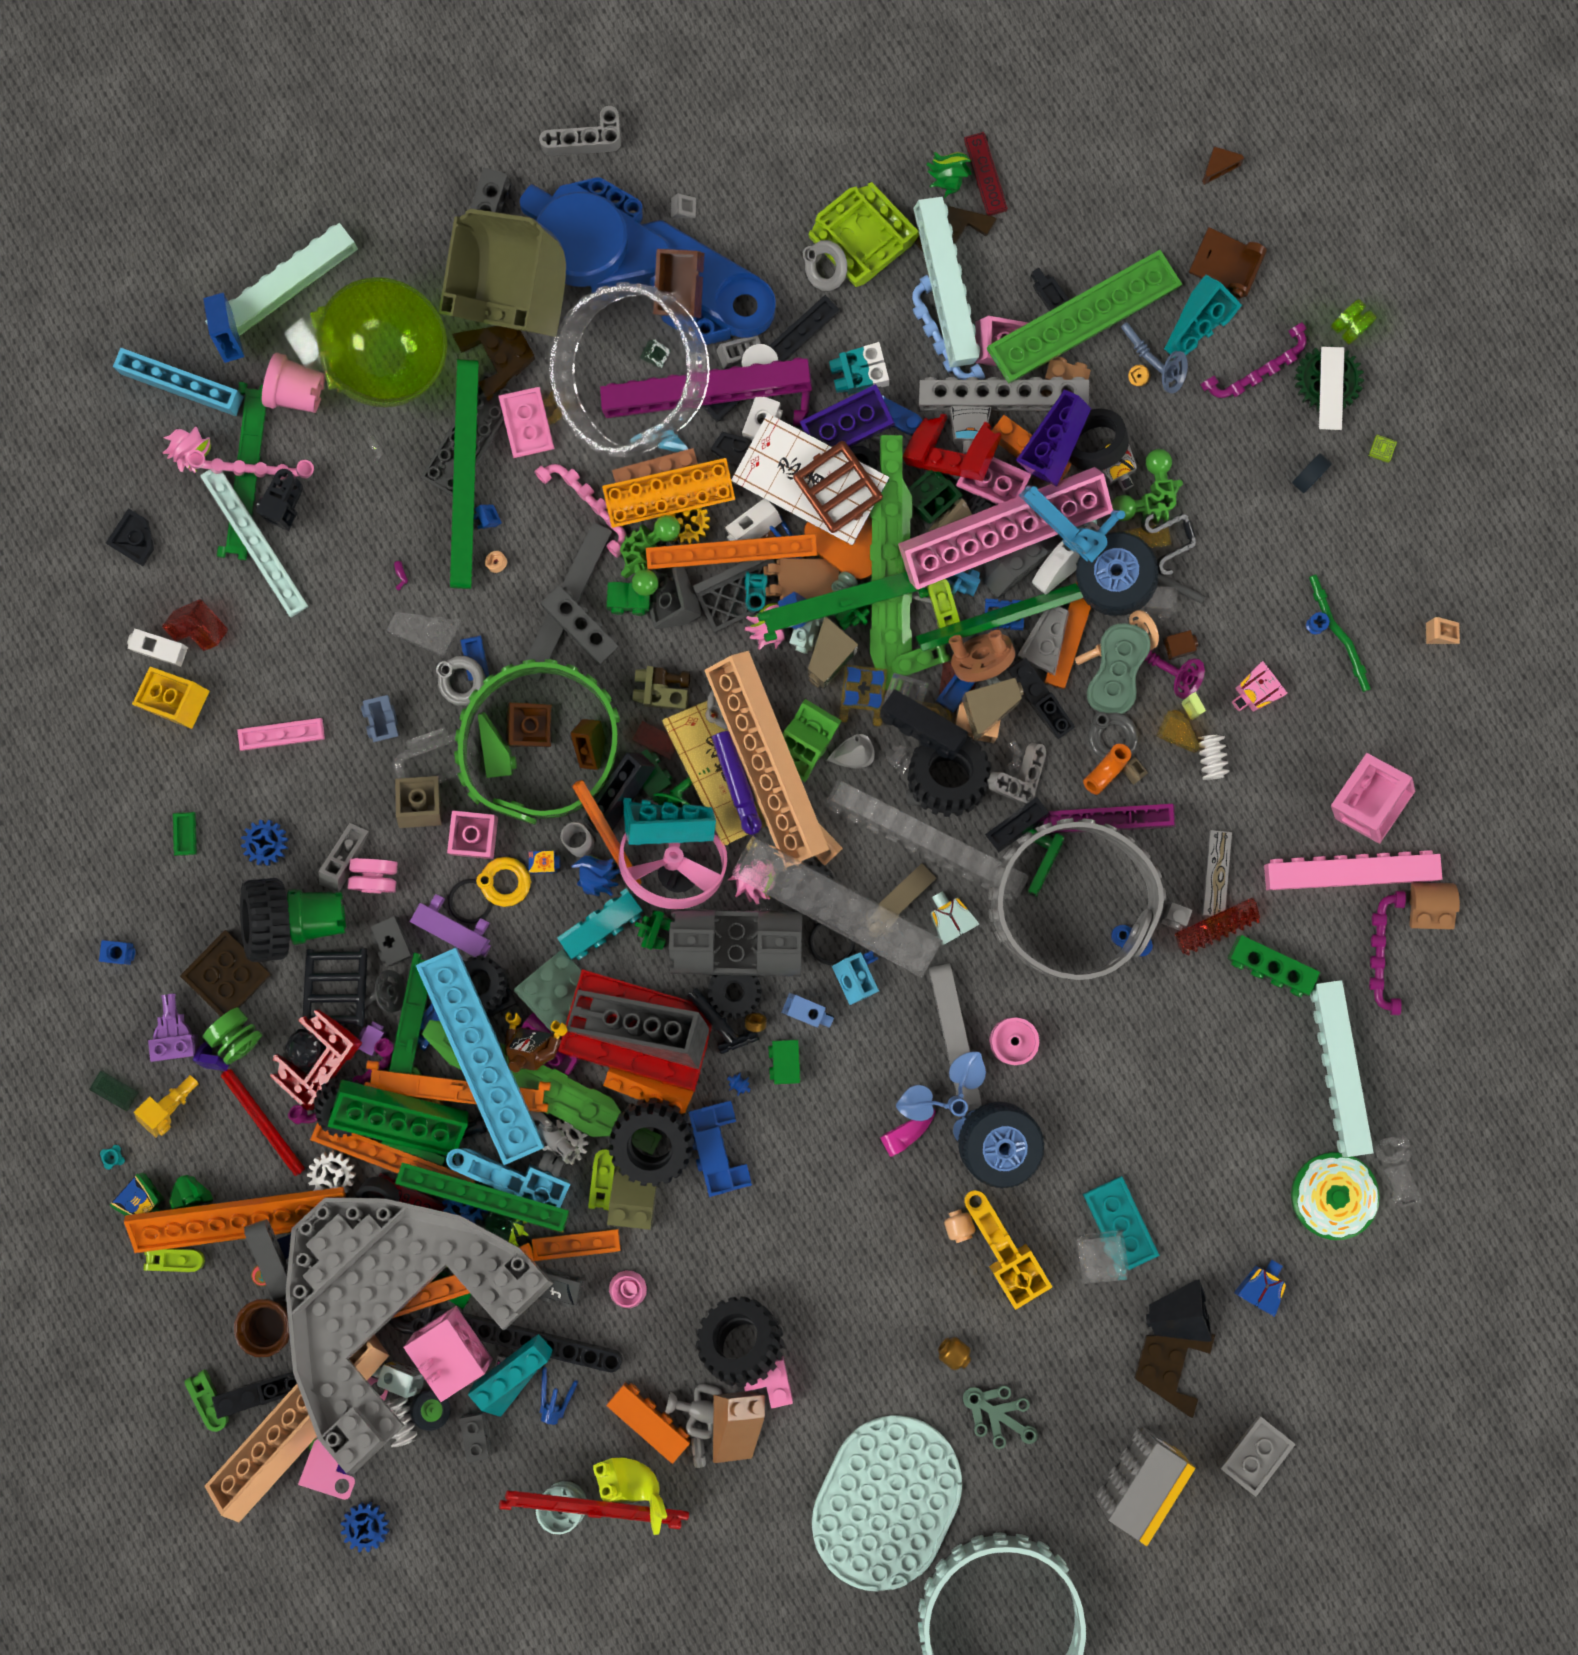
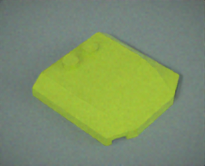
(866, 230)

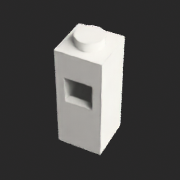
(754, 522)
(157, 647)

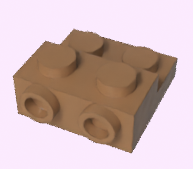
(1060, 368)

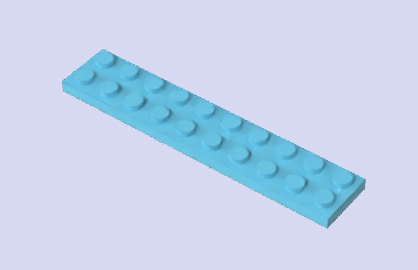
(480, 1056)

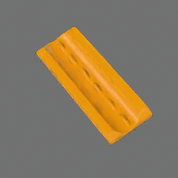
(668, 492)

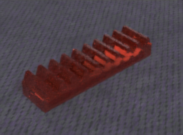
(1218, 925)

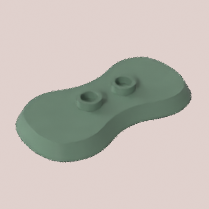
(1122, 653)

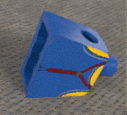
(1263, 1288)

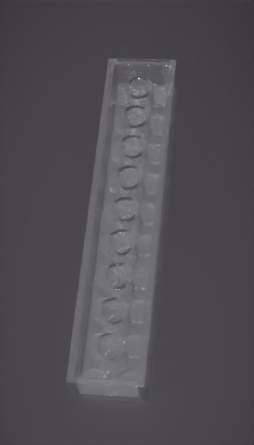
(836, 906)

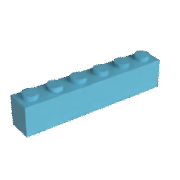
(178, 382)

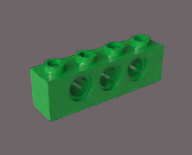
(1305, 975)

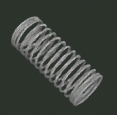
(569, 830)

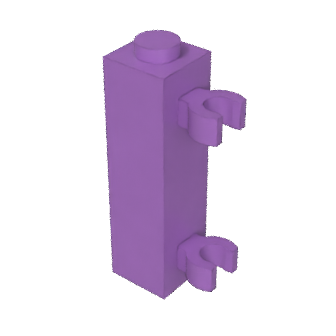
(451, 931)

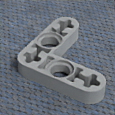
(1034, 753)

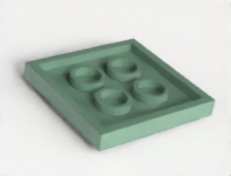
(551, 989)

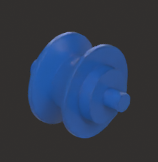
(739, 1084)

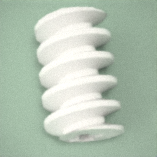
(1213, 757)
(404, 1436)

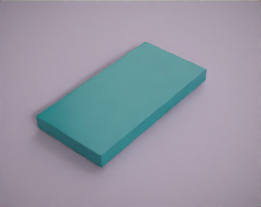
(1116, 1211)

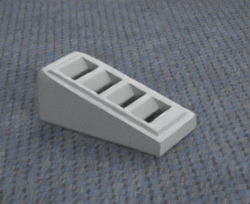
(723, 355)

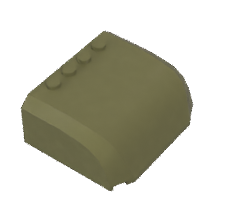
(504, 272)

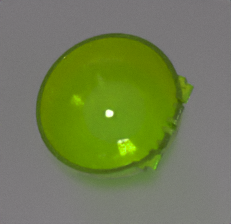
(380, 342)

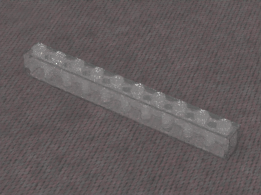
(921, 837)

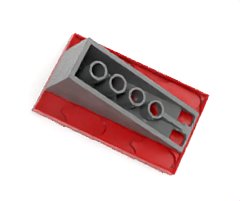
(636, 1031)

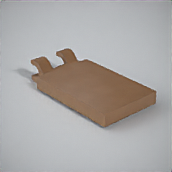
(804, 576)

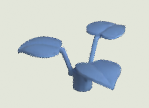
(917, 1100)

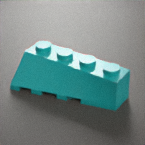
(667, 823)
(600, 925)
(504, 1382)

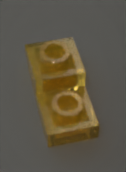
(1157, 539)

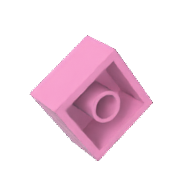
(472, 835)

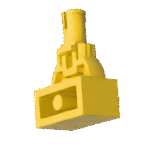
(156, 1116)

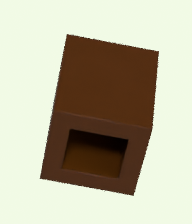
(1180, 644)

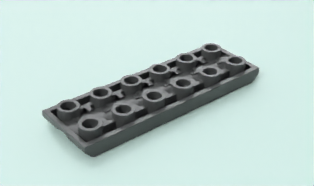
(489, 421)

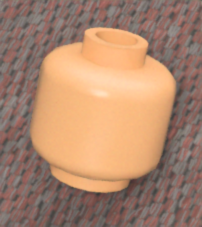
(959, 1226)

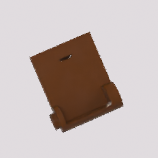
(1228, 262)

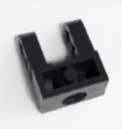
(276, 505)

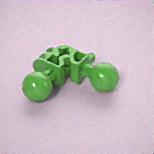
(1158, 463)
(634, 552)

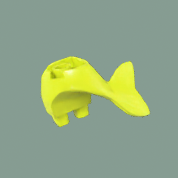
(630, 1482)

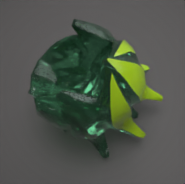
(505, 1227)

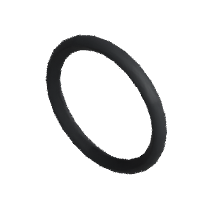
(450, 904)

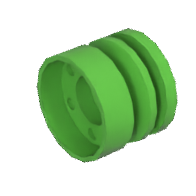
(230, 1033)

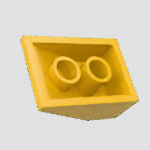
(171, 697)

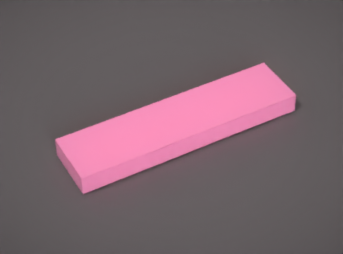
(281, 734)

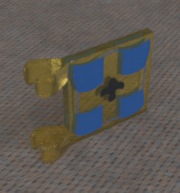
(863, 690)

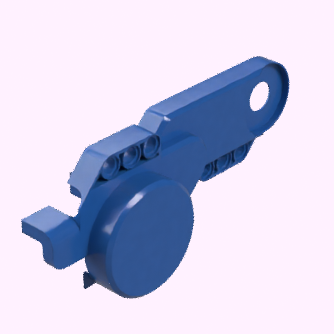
(610, 247)

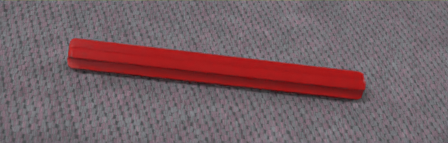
(262, 1122)

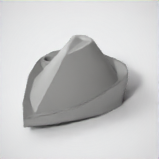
(854, 753)

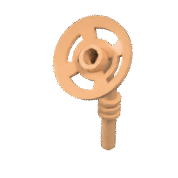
(1143, 618)

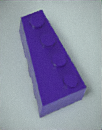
(1055, 438)

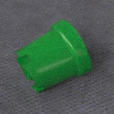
(315, 915)

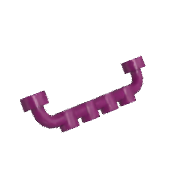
(1255, 377)
(1378, 962)
(383, 1047)

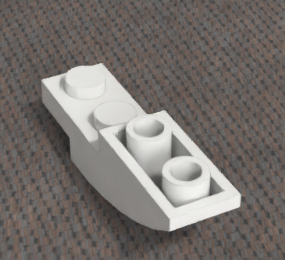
(1058, 566)

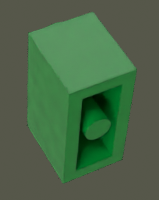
(785, 1062)

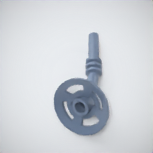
(1170, 370)

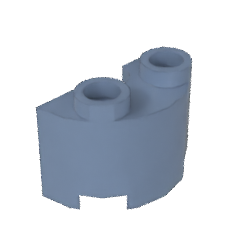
(381, 718)

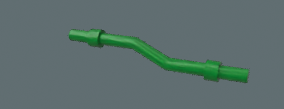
(1358, 669)

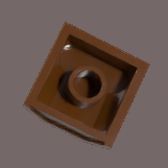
(528, 725)

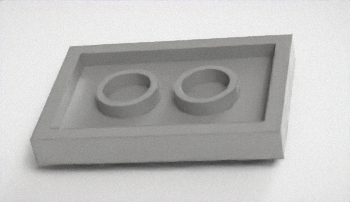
(1257, 1455)

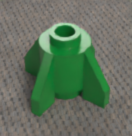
(188, 1193)

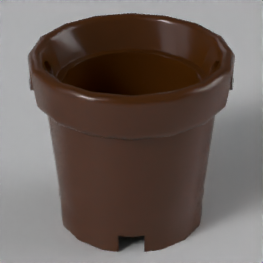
(262, 1327)

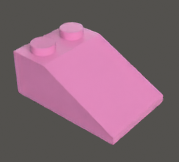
(989, 331)

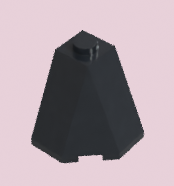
(1181, 1314)

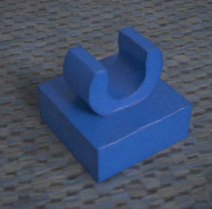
(487, 516)

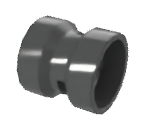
(552, 1164)

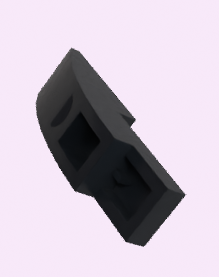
(1041, 699)
(253, 1394)

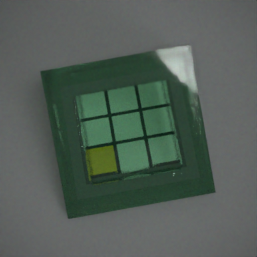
(655, 353)

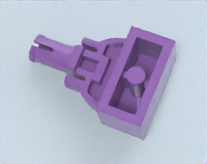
(172, 1035)

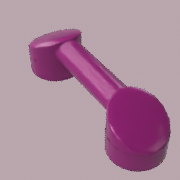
(802, 414)

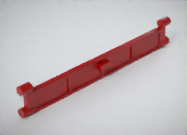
(592, 1508)

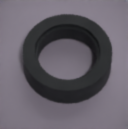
(1110, 455)

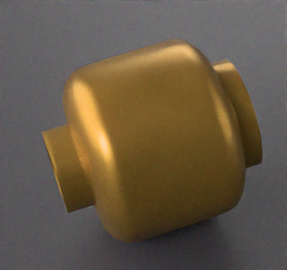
(954, 1353)

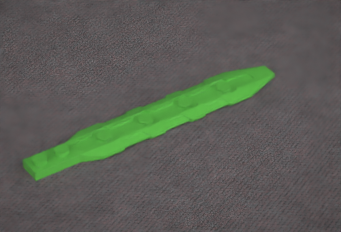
(890, 526)
(568, 1100)

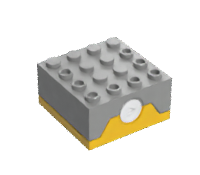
(1144, 1485)

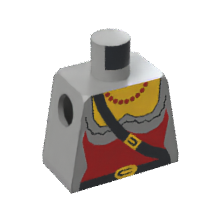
(1121, 470)

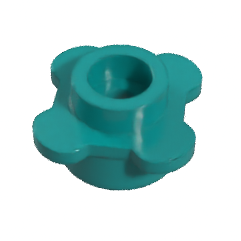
(106, 1157)

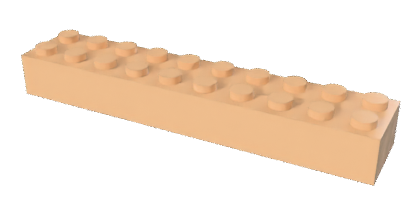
(766, 757)
(275, 1445)

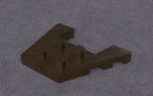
(961, 219)
(505, 349)
(1162, 1365)

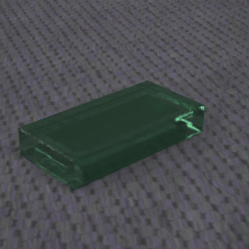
(113, 1090)

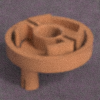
(985, 654)

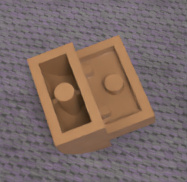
(1433, 905)

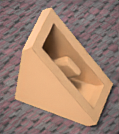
(1442, 631)

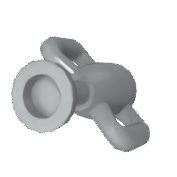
(699, 1410)

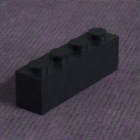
(923, 724)
(623, 783)

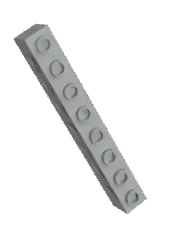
(1013, 402)

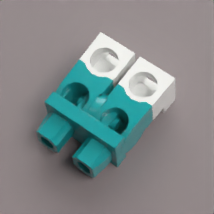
(860, 368)

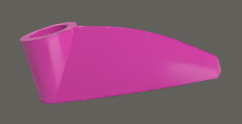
(904, 1135)

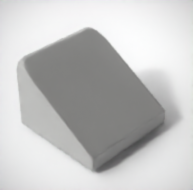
(683, 206)

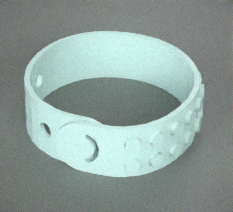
(997, 1543)

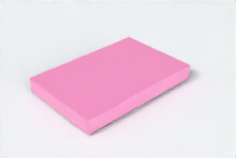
(526, 422)

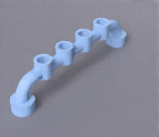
(932, 330)

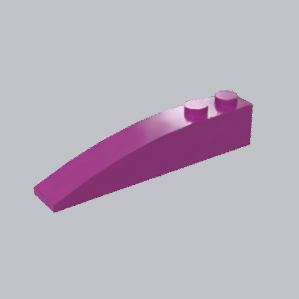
(1120, 817)

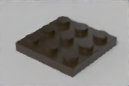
(225, 975)

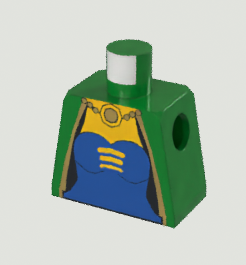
(138, 1197)

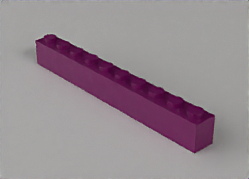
(723, 386)

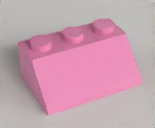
(999, 484)

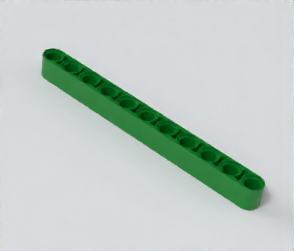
(464, 474)

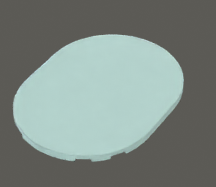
(886, 1503)

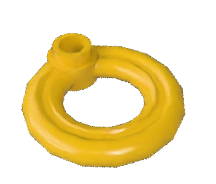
(495, 866)

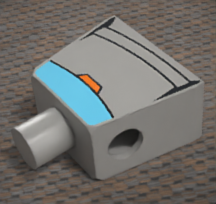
(967, 422)

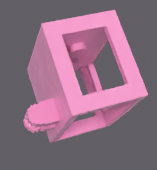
(1373, 798)
(448, 1353)

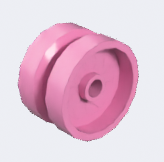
(372, 875)
(1001, 1041)

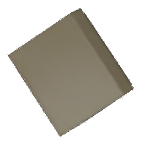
(1134, 770)

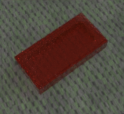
(654, 740)

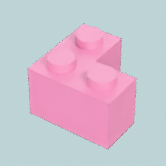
(777, 1385)

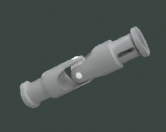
(554, 1137)

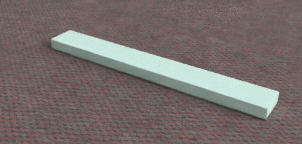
(255, 542)

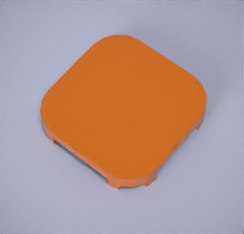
(842, 555)

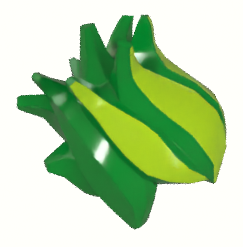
(949, 171)

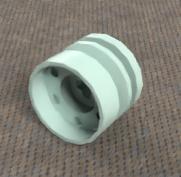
(561, 1522)

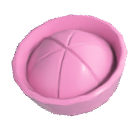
(633, 1285)

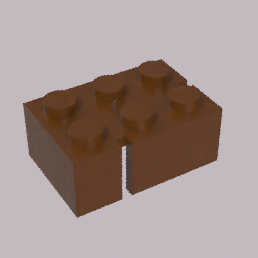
(679, 275)

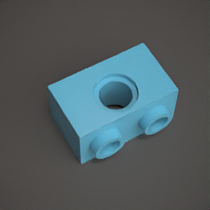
(855, 978)

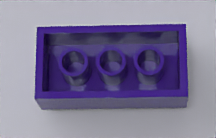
(850, 419)

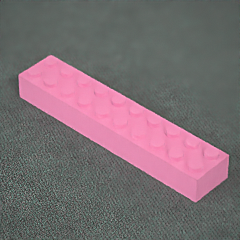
(1001, 529)

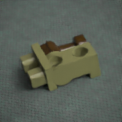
(657, 691)

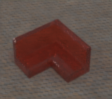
(198, 623)

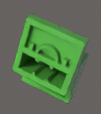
(809, 736)

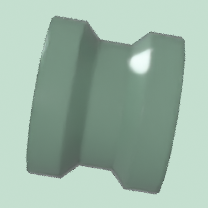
(844, 581)

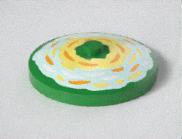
(1335, 1196)

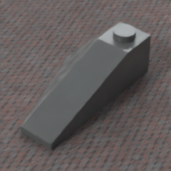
(674, 598)

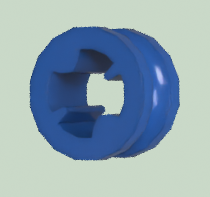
(869, 957)

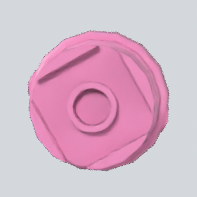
(291, 385)

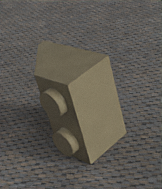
(418, 802)

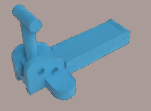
(1080, 540)

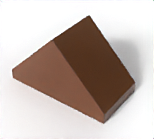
(1220, 163)

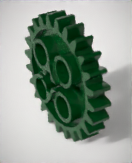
(1307, 384)

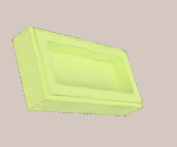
(1193, 706)

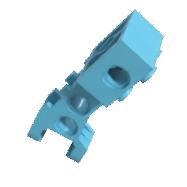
(532, 1185)

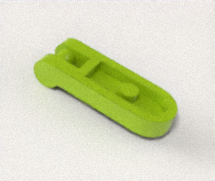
(943, 603)
(601, 1180)
(174, 1260)

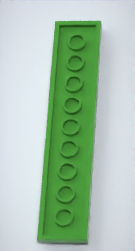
(1084, 316)

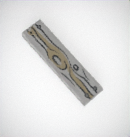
(1216, 872)

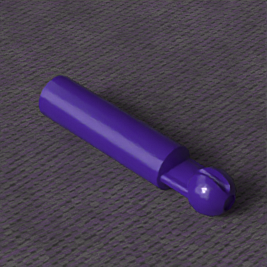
(737, 782)

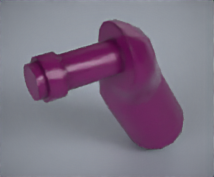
(400, 572)

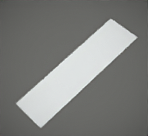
(1331, 388)

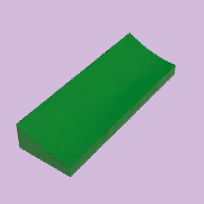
(398, 1118)

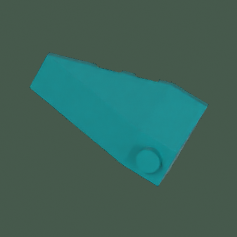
(1205, 309)

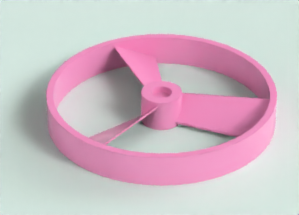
(673, 860)

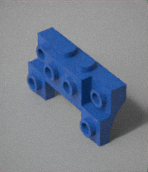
(712, 1151)

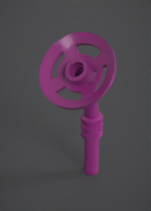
(1182, 674)

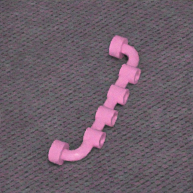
(197, 460)
(585, 492)

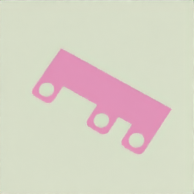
(321, 1467)

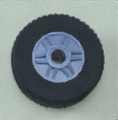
(1124, 592)
(1020, 1148)

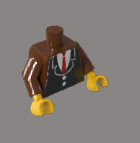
(531, 1047)

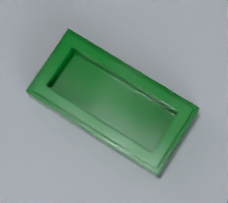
(184, 834)

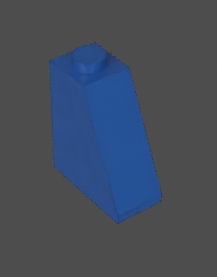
(223, 327)

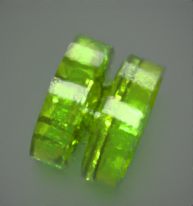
(1353, 321)

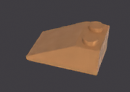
(737, 1425)

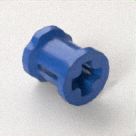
(1321, 618)

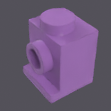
(370, 1036)

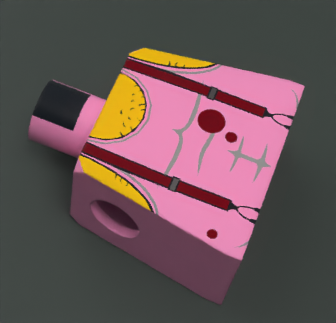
(1258, 689)

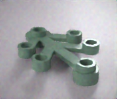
(997, 1414)

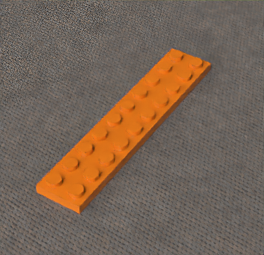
(221, 1220)

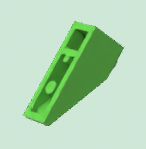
(496, 753)

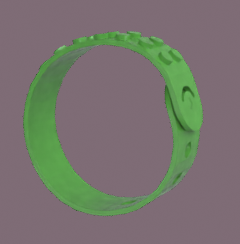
(491, 683)

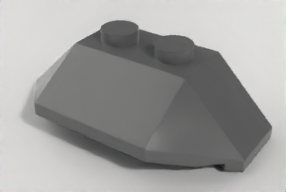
(1012, 568)

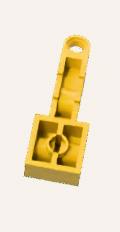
(1016, 1268)

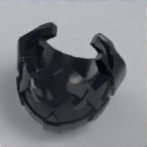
(304, 1049)

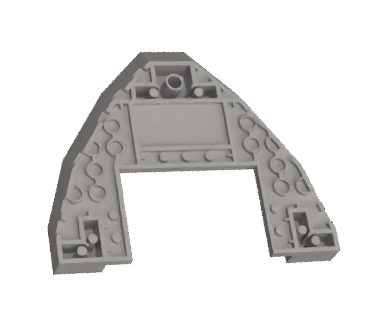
(352, 1273)

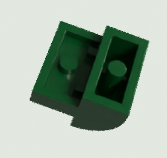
(933, 495)

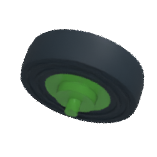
(428, 1411)

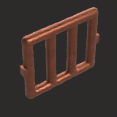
(852, 463)

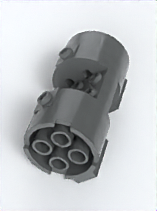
(735, 942)

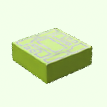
(1382, 448)

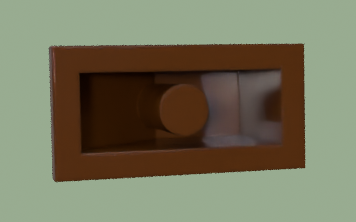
(588, 743)

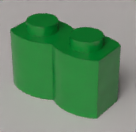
(623, 598)

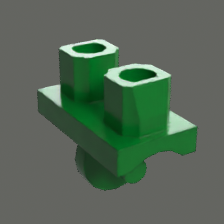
(853, 617)
(650, 938)

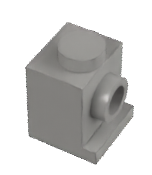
(1176, 916)

